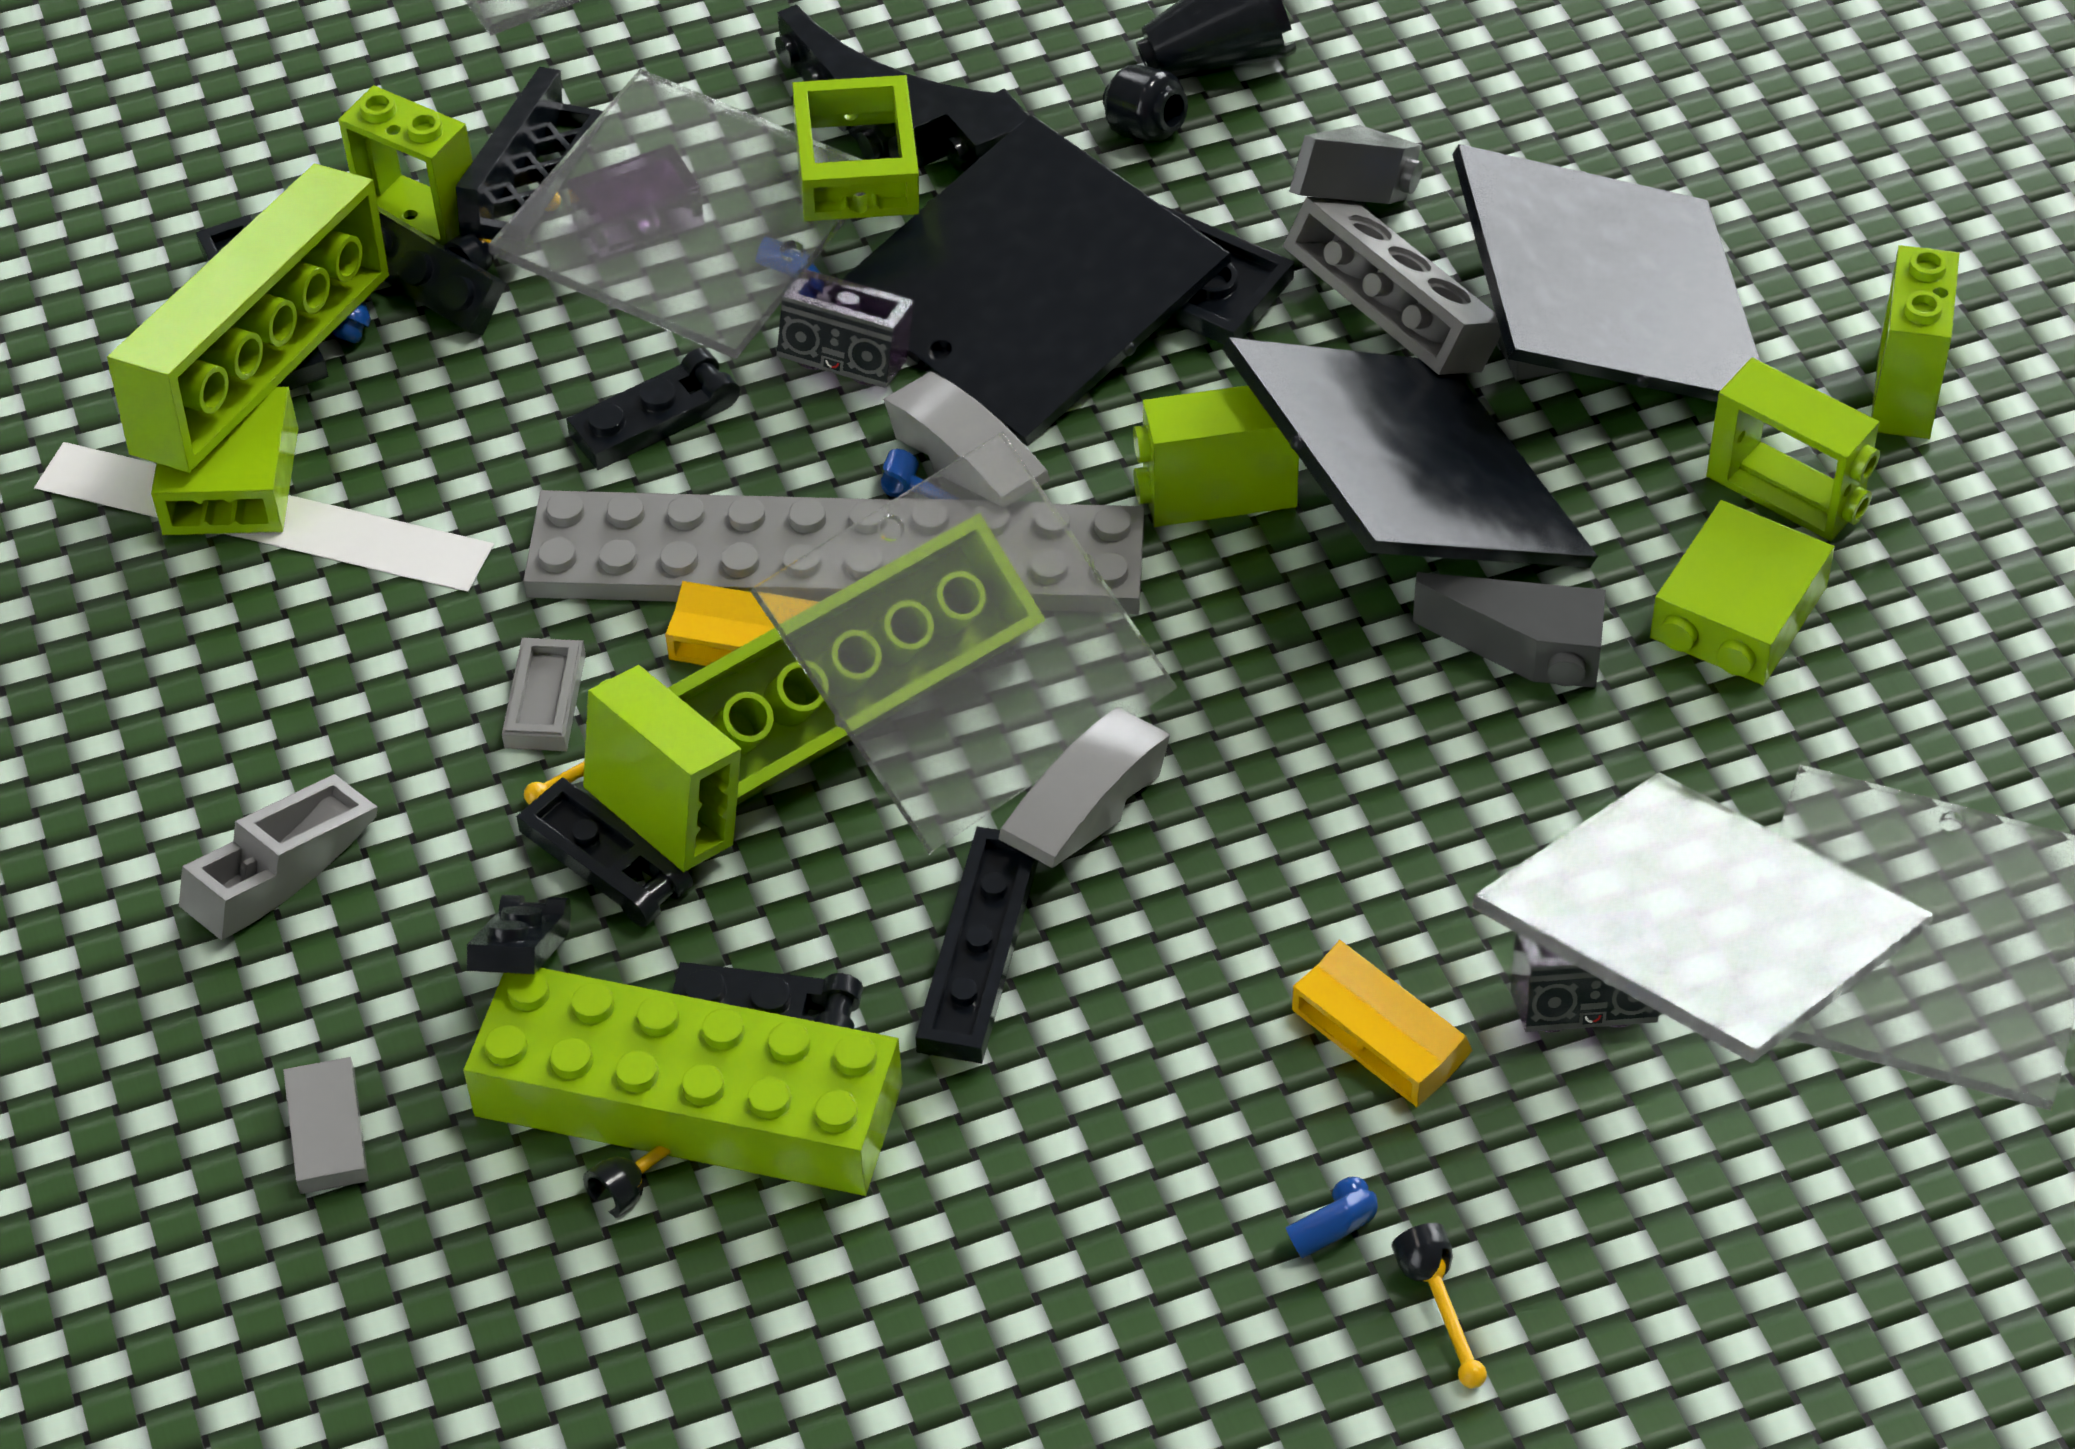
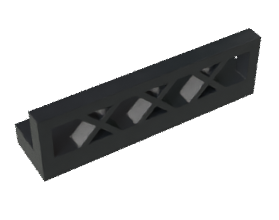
(511, 154)

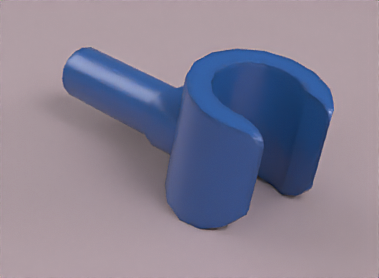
(899, 472)

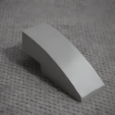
(949, 423)
(1086, 787)
(273, 855)

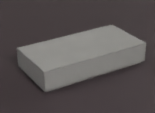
(544, 694)
(325, 1125)

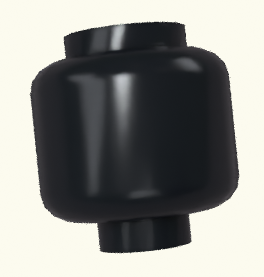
(1145, 103)

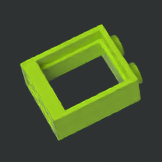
(421, 133)
(830, 187)
(1915, 341)
(1776, 480)

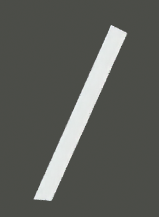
(308, 525)

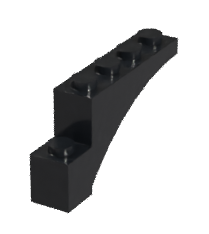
(944, 116)

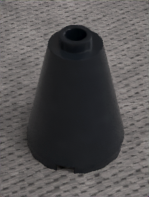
(1215, 35)

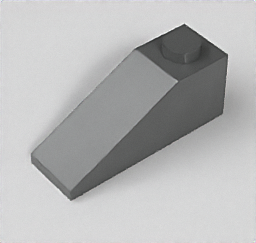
(1357, 166)
(1522, 626)

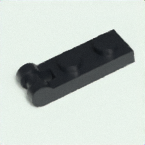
(653, 409)
(602, 850)
(520, 935)
(773, 992)

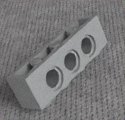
(1394, 285)

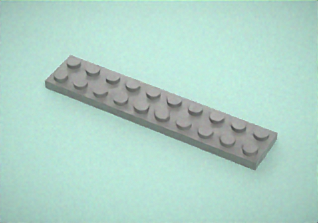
(654, 541)

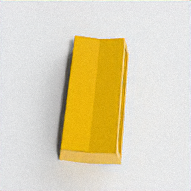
(713, 623)
(1380, 1024)

